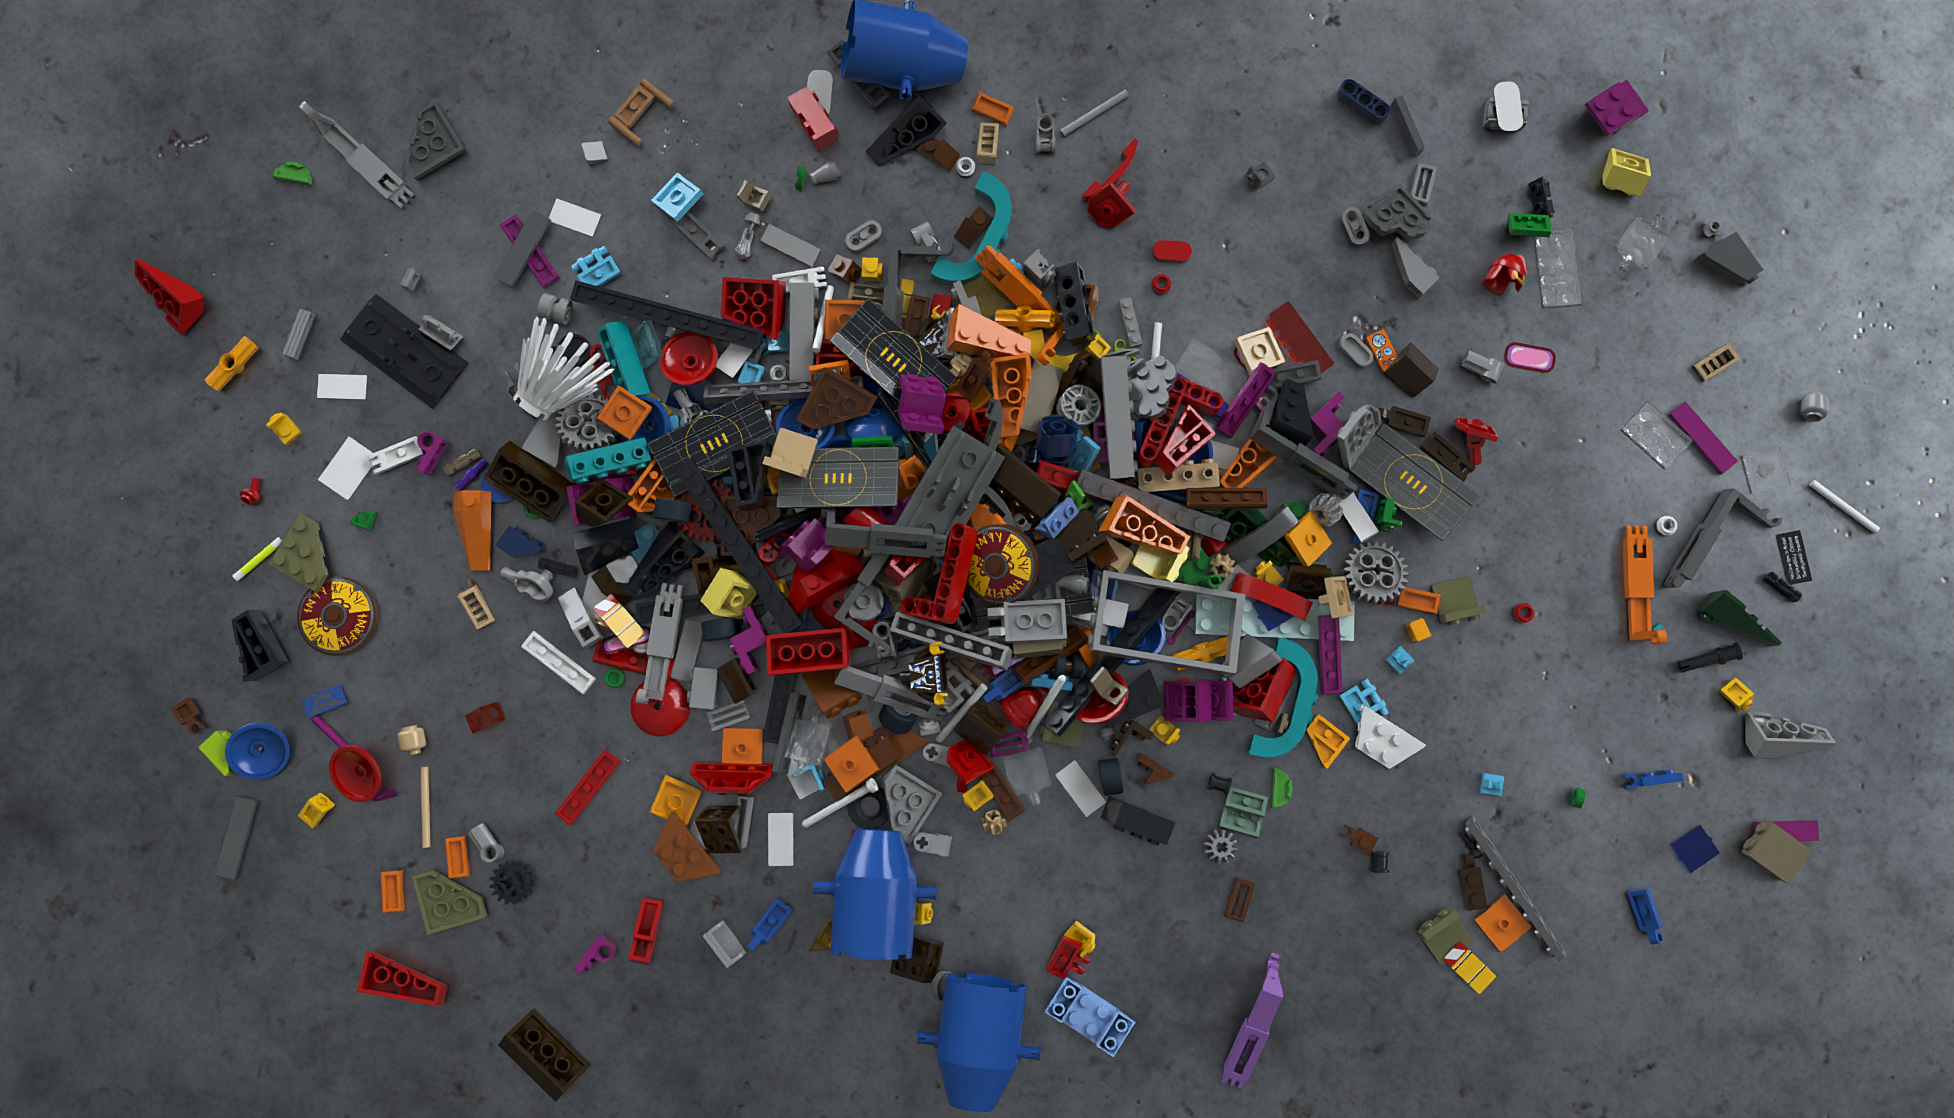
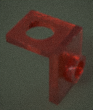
(481, 718)

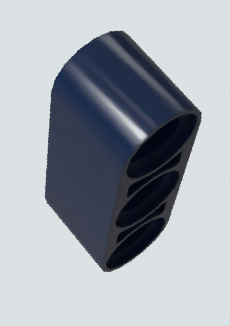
(1360, 92)

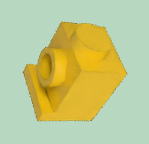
(872, 270)

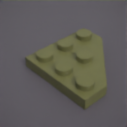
(302, 554)
(445, 902)

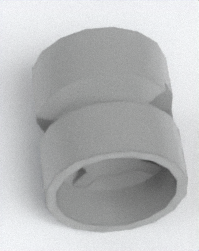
(558, 309)

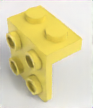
(1158, 564)

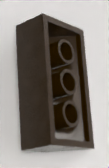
(528, 481)
(1023, 488)
(543, 1055)

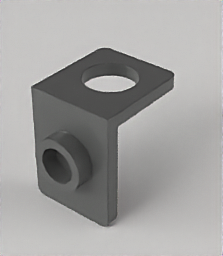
(1254, 177)

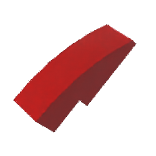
(645, 931)

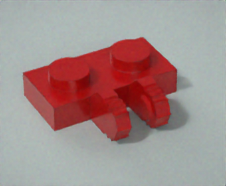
(1064, 957)

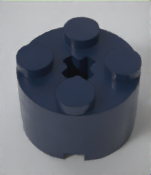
(1056, 436)

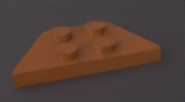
(908, 742)
(683, 852)

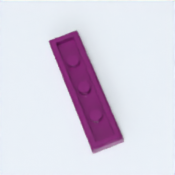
(538, 262)
(1245, 399)
(1703, 438)
(1330, 655)

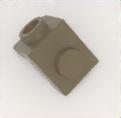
(753, 196)

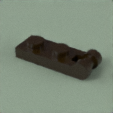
(1447, 456)

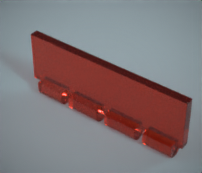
(1297, 334)

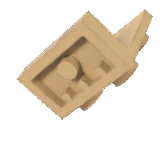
(792, 453)

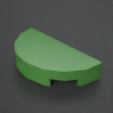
(293, 172)
(1281, 788)

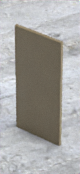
(1041, 394)

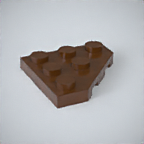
(835, 401)
(751, 520)

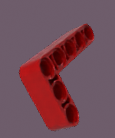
(1178, 397)
(951, 582)

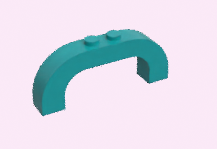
(996, 193)
(1301, 707)

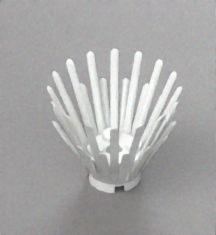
(542, 384)

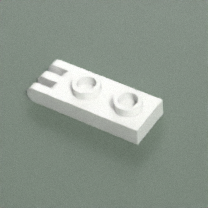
(802, 276)
(396, 455)

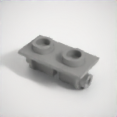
(439, 332)

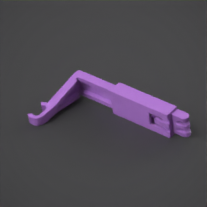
(1255, 1029)

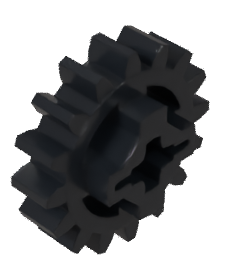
(510, 890)

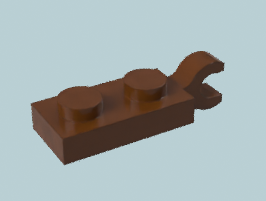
(975, 375)

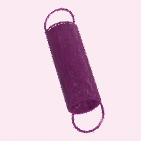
(384, 795)

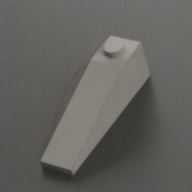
(1777, 738)

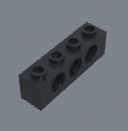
(1083, 331)

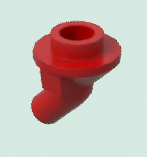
(251, 496)

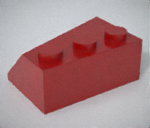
(754, 303)
(1264, 694)

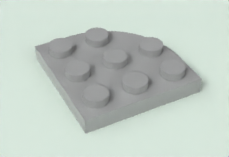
(1358, 433)

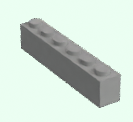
(802, 329)
(1117, 417)
(952, 641)

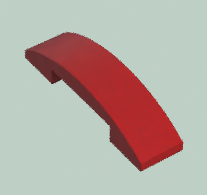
(1127, 156)
(1272, 595)

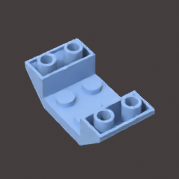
(1090, 1016)

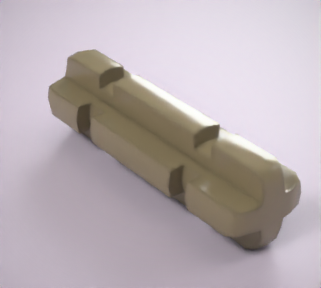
(461, 462)

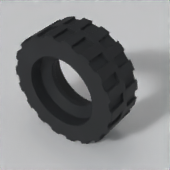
(869, 822)

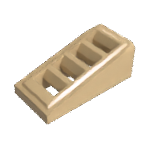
(987, 155)
(1730, 353)
(466, 604)

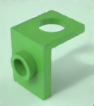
(1077, 496)

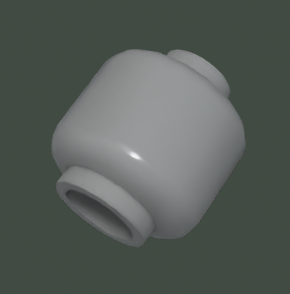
(1814, 406)

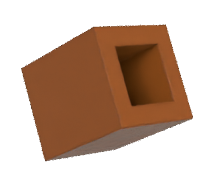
(858, 725)

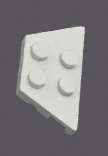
(1384, 740)

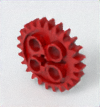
(694, 527)

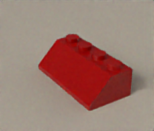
(808, 651)

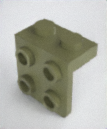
(1457, 601)
(1072, 735)
(1444, 933)

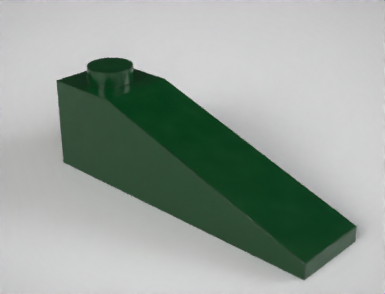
(1247, 520)
(1729, 613)

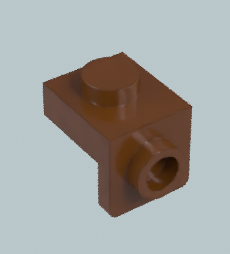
(845, 269)

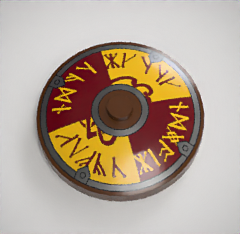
(1002, 565)
(338, 616)

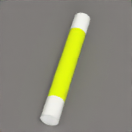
(257, 559)

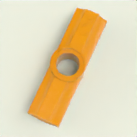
(1025, 318)
(223, 373)
(1204, 652)

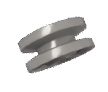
(1086, 399)

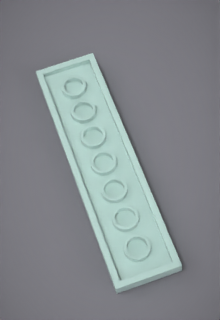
(1213, 618)

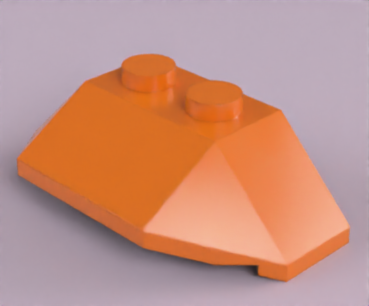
(648, 488)

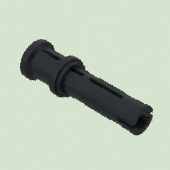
(1719, 656)

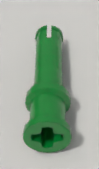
(1206, 582)

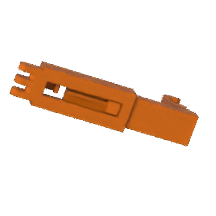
(1020, 292)
(1640, 585)

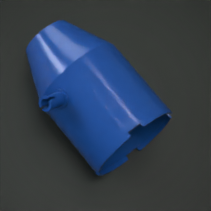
(901, 48)
(874, 897)
(979, 1039)

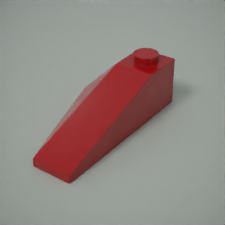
(175, 297)

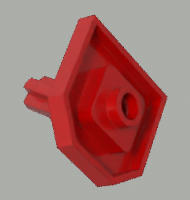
(1110, 206)
(1476, 435)
(967, 763)

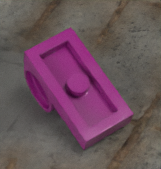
(433, 453)
(892, 516)
(594, 952)

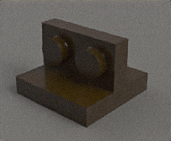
(1306, 580)

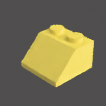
(1626, 172)
(728, 594)

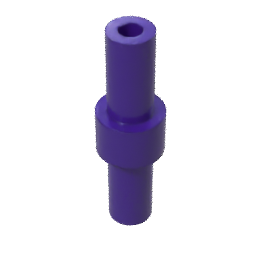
(471, 473)

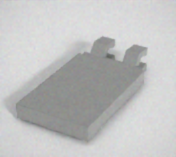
(1029, 621)

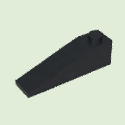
(912, 127)
(666, 557)

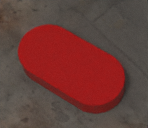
(1172, 251)

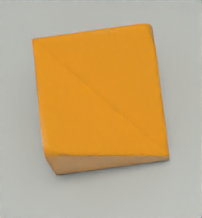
(1418, 630)

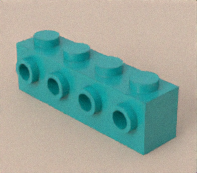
(623, 358)
(607, 460)

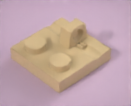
(1257, 348)
(1337, 597)

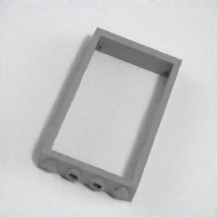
(1234, 632)

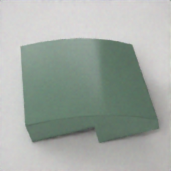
(1243, 812)

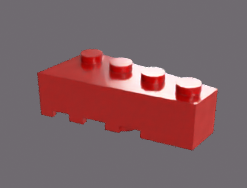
(395, 980)

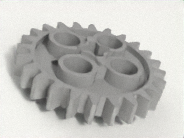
(586, 424)
(1376, 589)

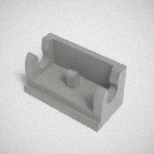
(724, 944)

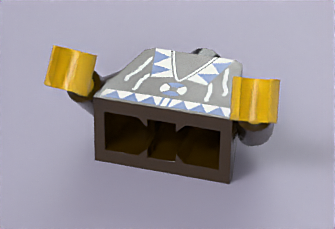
(930, 336)
(928, 674)

